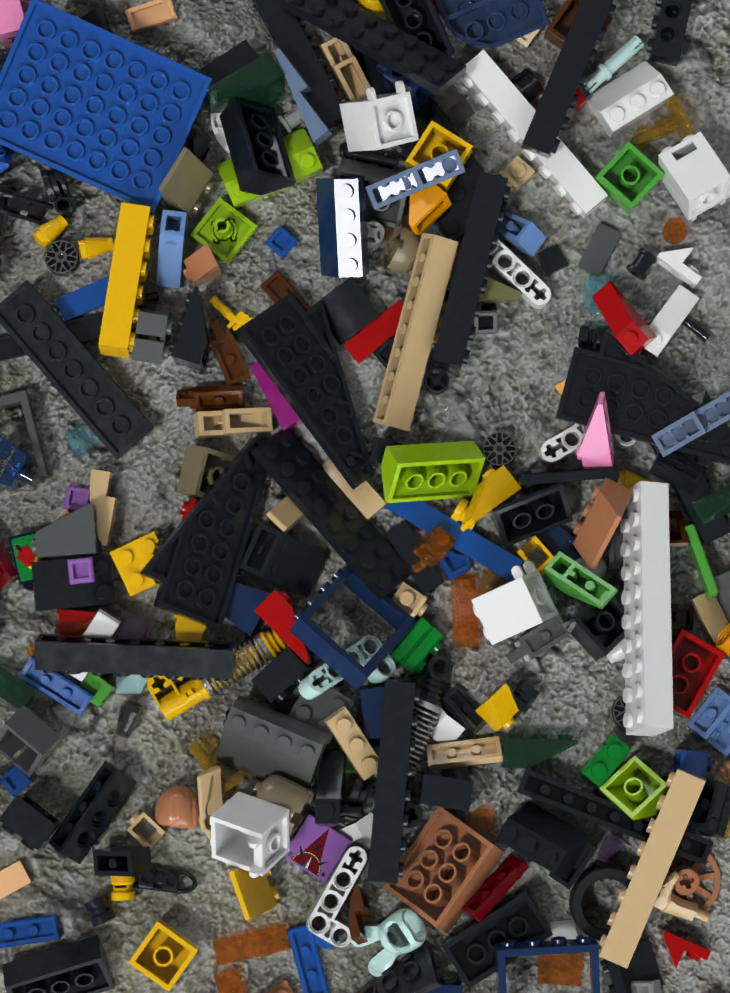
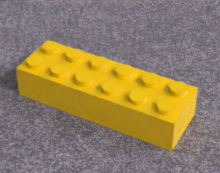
(125, 280)

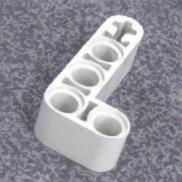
(518, 267)
(578, 431)
(340, 893)

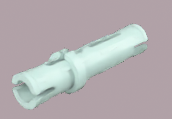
(611, 65)

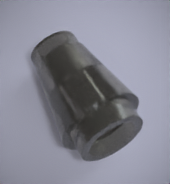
(128, 717)

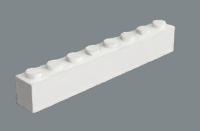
(516, 114)

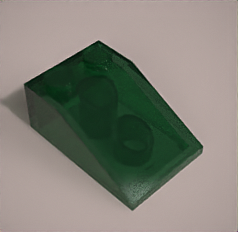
(256, 82)

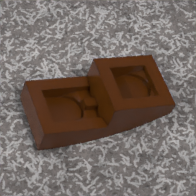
(358, 909)

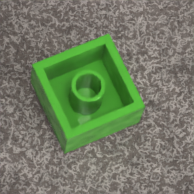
(629, 177)

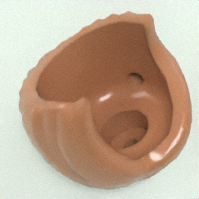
(178, 808)

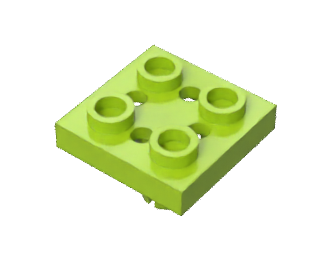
(222, 229)

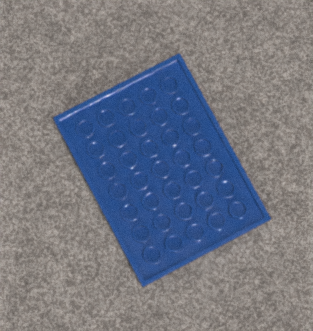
(96, 104)

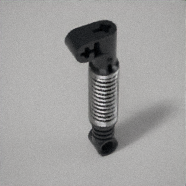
(428, 703)

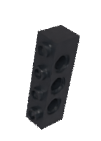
(668, 51)
(92, 812)

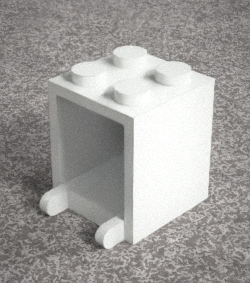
(379, 120)
(694, 175)
(515, 605)
(250, 833)

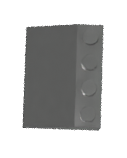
(270, 743)

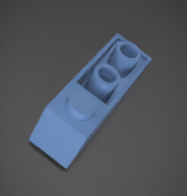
(171, 248)

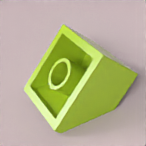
(635, 789)

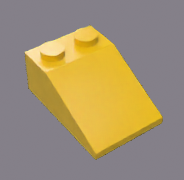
(254, 894)

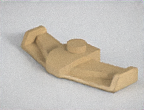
(209, 797)

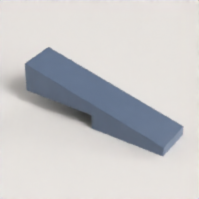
(317, 128)
(415, 179)
(693, 425)

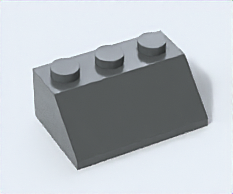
(388, 215)

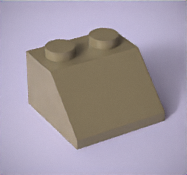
(201, 470)

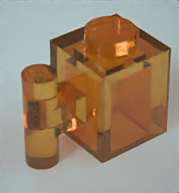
(432, 548)

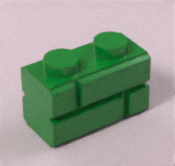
(417, 645)
(605, 760)

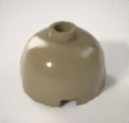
(401, 250)

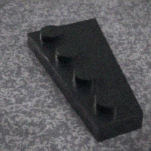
(413, 975)

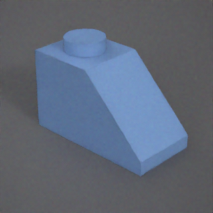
(520, 234)

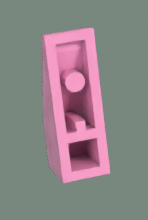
(597, 443)

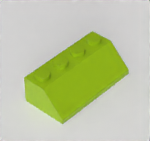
(302, 159)
(431, 471)

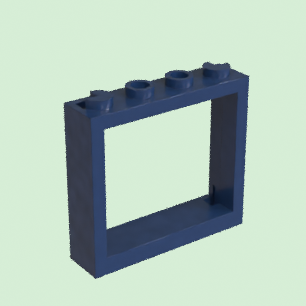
(328, 649)
(556, 945)

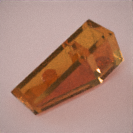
(463, 617)

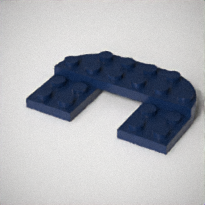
(492, 21)

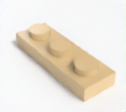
(353, 742)
(464, 753)

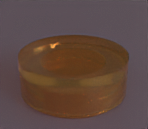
(674, 231)
(481, 820)

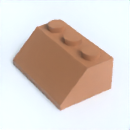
(600, 520)

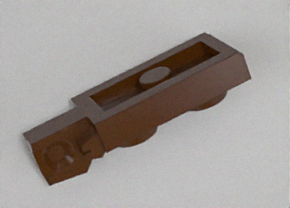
(228, 355)
(211, 397)

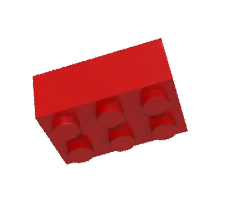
(692, 670)

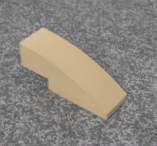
(345, 68)
(232, 422)
(362, 497)
(105, 506)

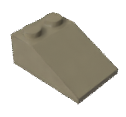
(187, 184)

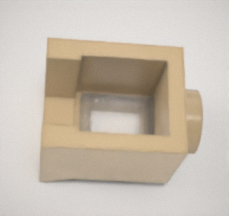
(145, 829)

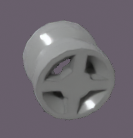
(376, 231)

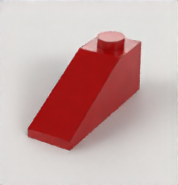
(623, 319)
(279, 617)

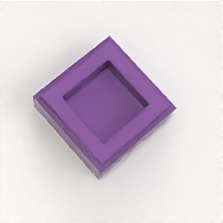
(76, 498)
(81, 570)

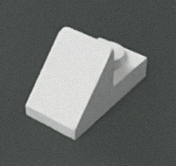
(673, 262)

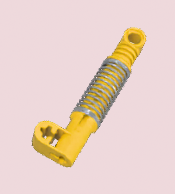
(194, 691)

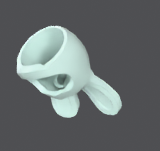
(398, 935)

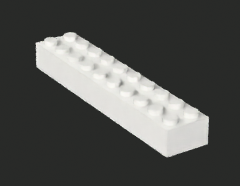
(647, 611)

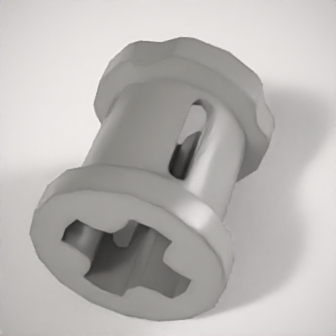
(291, 119)

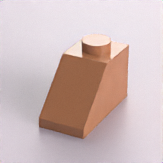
(201, 266)

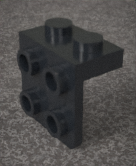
(641, 967)

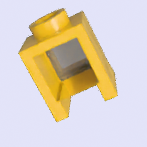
(537, 553)

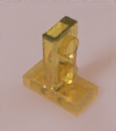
(664, 126)
(202, 754)

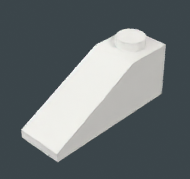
(670, 319)

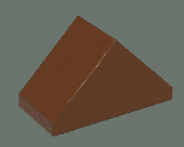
(677, 531)

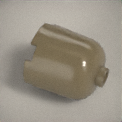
(286, 794)

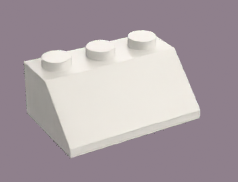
(629, 98)

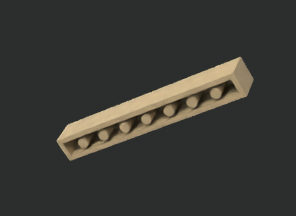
(415, 331)
(652, 867)

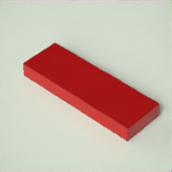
(374, 334)

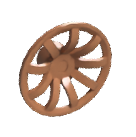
(689, 881)

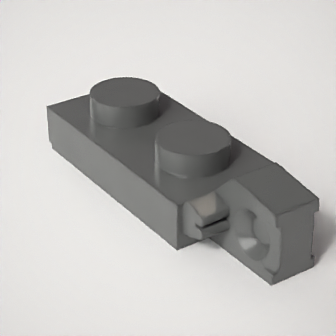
(539, 639)

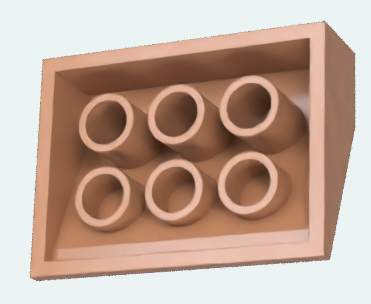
(444, 869)

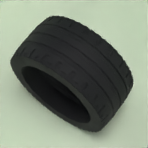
(579, 889)

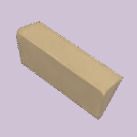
(710, 615)

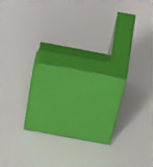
(100, 687)

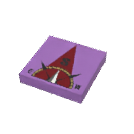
(317, 848)

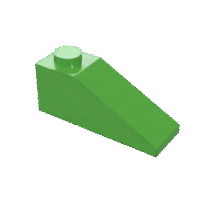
(578, 581)

